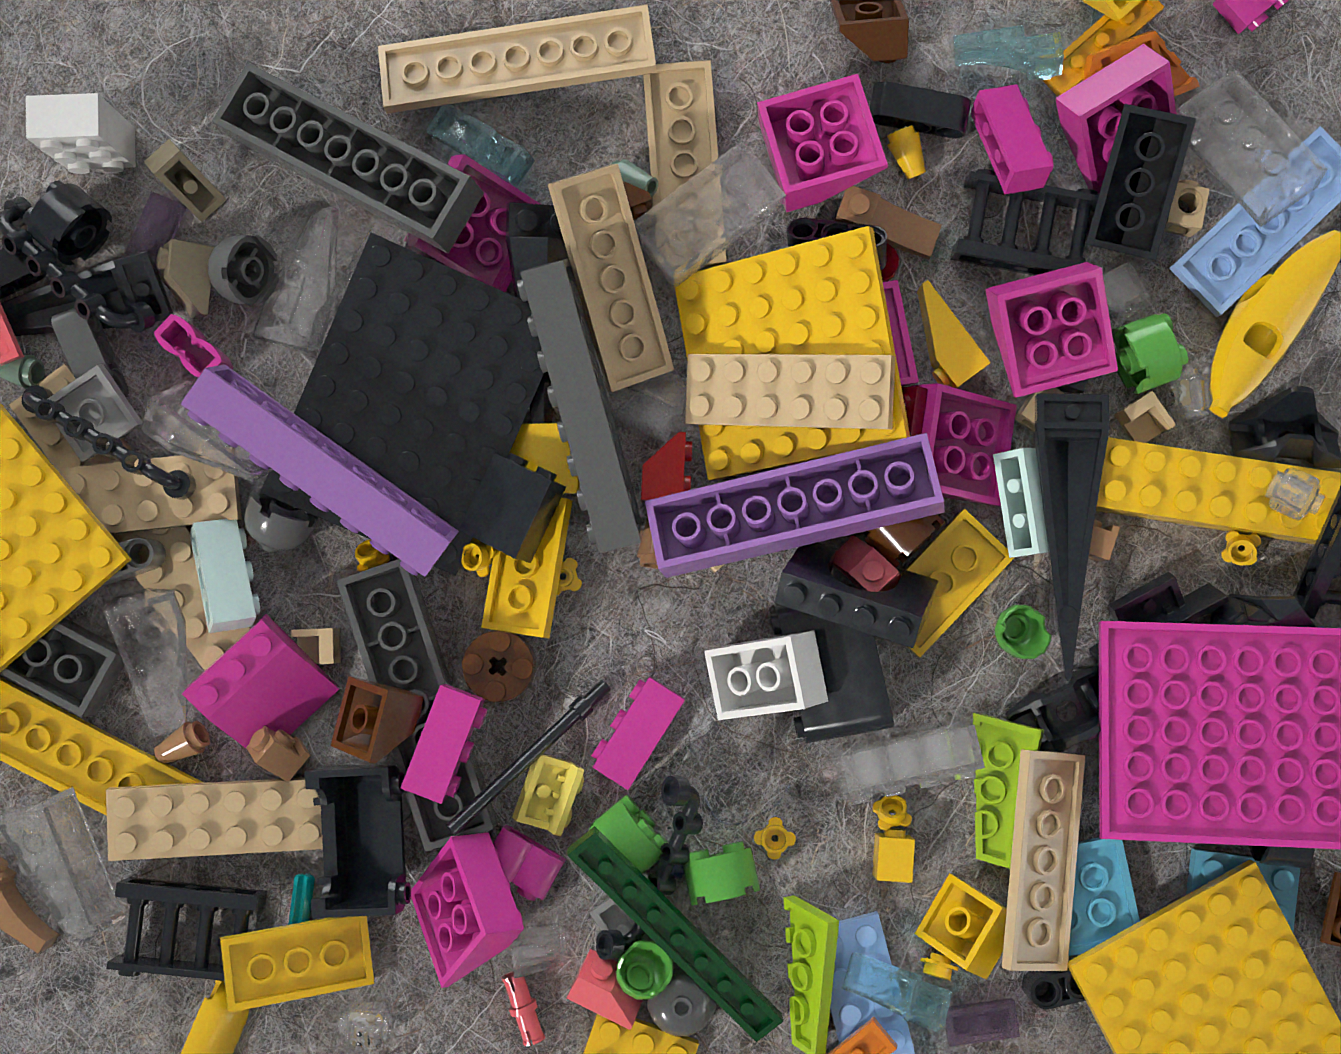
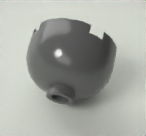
(243, 269)
(276, 523)
(682, 1006)

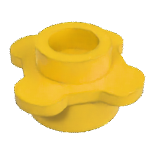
(369, 556)
(478, 557)
(1241, 557)
(571, 582)
(894, 805)
(764, 836)
(938, 966)

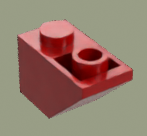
(665, 469)

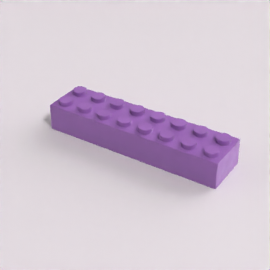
(319, 468)
(795, 506)

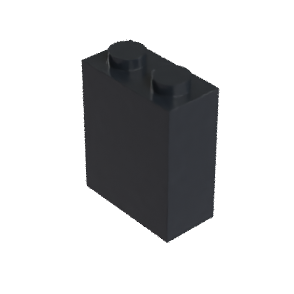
(513, 506)

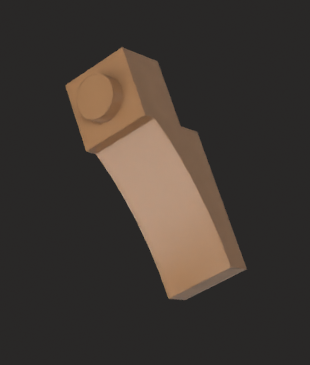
(903, 228)
(18, 918)

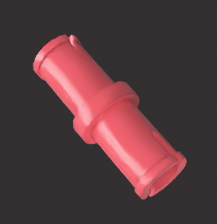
(523, 1009)

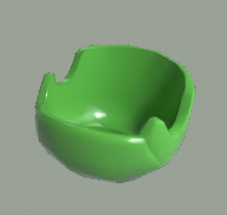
(1022, 632)
(644, 970)

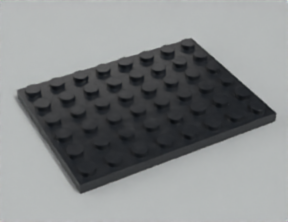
(420, 382)

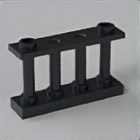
(1006, 254)
(1322, 565)
(173, 897)

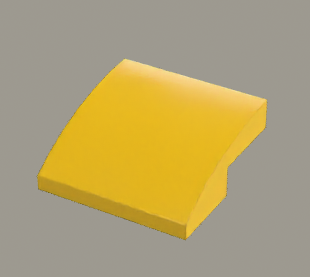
(544, 448)

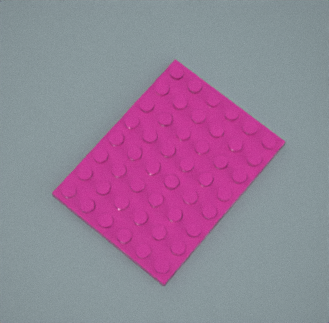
(1220, 734)

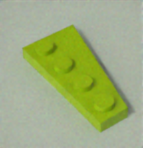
(998, 784)
(811, 973)

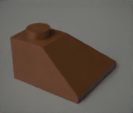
(874, 27)
(374, 719)

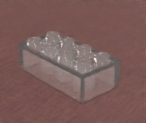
(1251, 148)
(708, 214)
(905, 761)

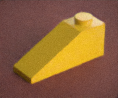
(949, 345)

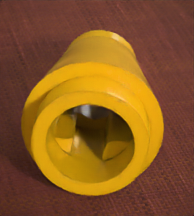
(907, 151)

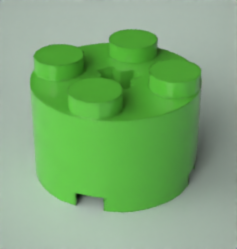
(1148, 353)
(631, 833)
(720, 874)

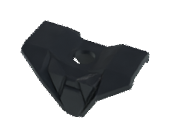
(1289, 412)
(1262, 611)
(1041, 711)

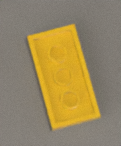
(965, 563)
(524, 593)
(296, 961)

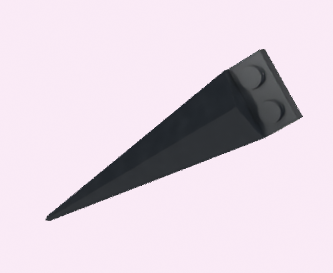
(533, 241)
(119, 281)
(1070, 458)

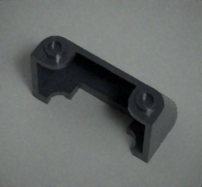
(851, 676)
(360, 840)

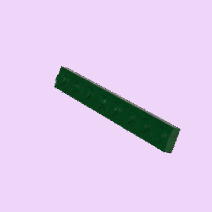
(674, 933)

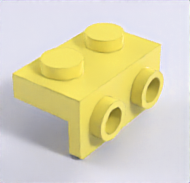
(549, 794)

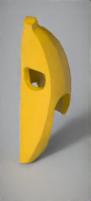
(1269, 321)

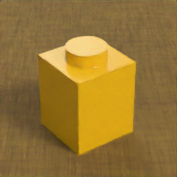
(893, 856)

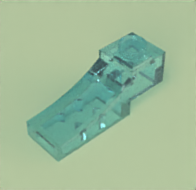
(1007, 47)
(481, 144)
(898, 991)

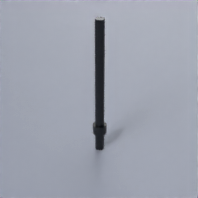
(579, 710)

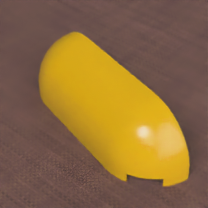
(214, 1027)

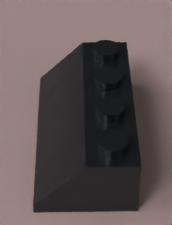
(1140, 181)

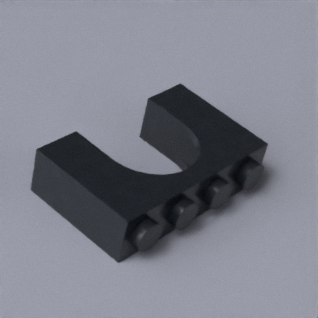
(889, 614)

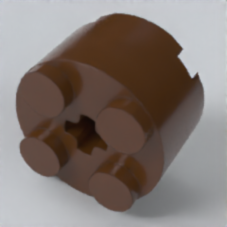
(902, 539)
(479, 666)

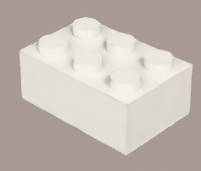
(81, 132)
(766, 676)

